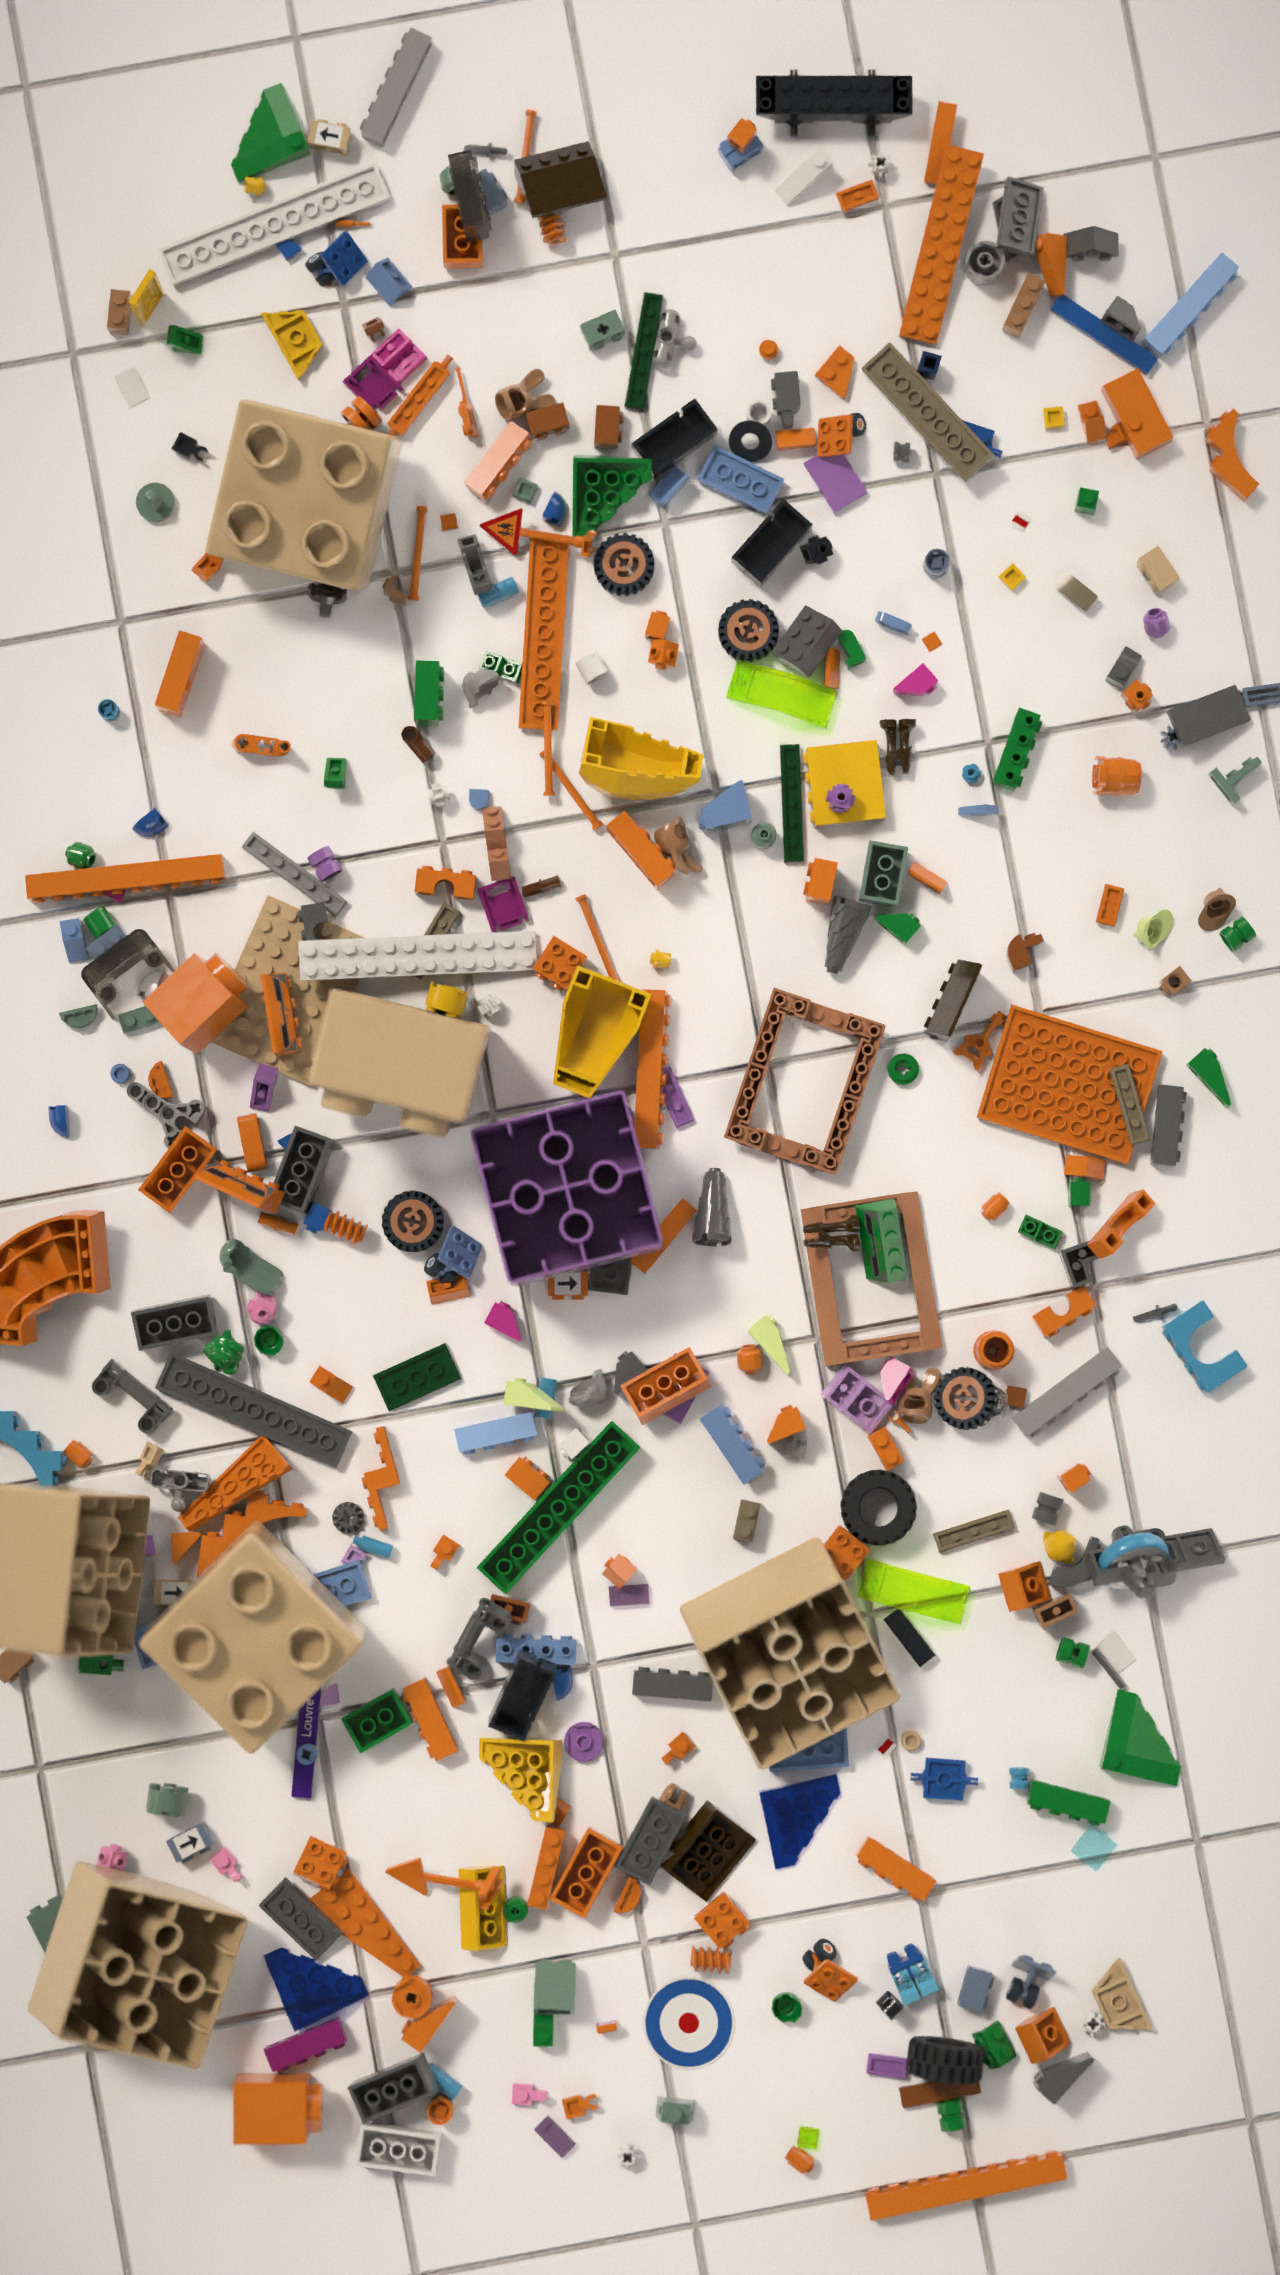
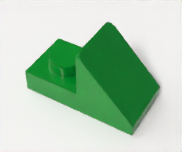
(184, 340)
(335, 773)

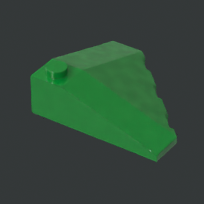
(271, 138)
(603, 486)
(1135, 1745)

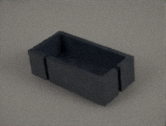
(675, 438)
(771, 542)
(522, 1695)

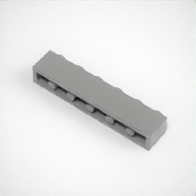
(396, 86)
(1066, 1392)

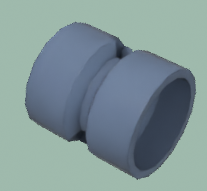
(936, 563)

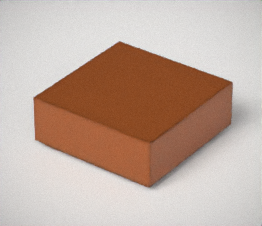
(1016, 1396)

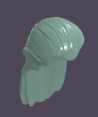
(249, 1268)

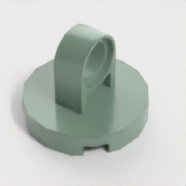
(155, 502)

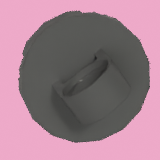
(326, 596)

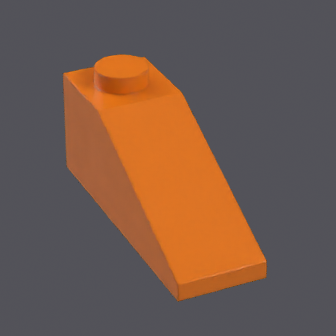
(1052, 261)

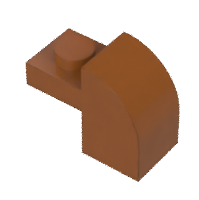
(1017, 950)

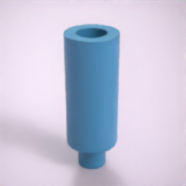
(373, 1546)

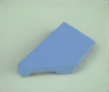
(980, 810)

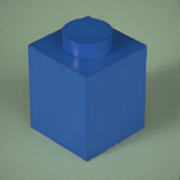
(316, 1218)

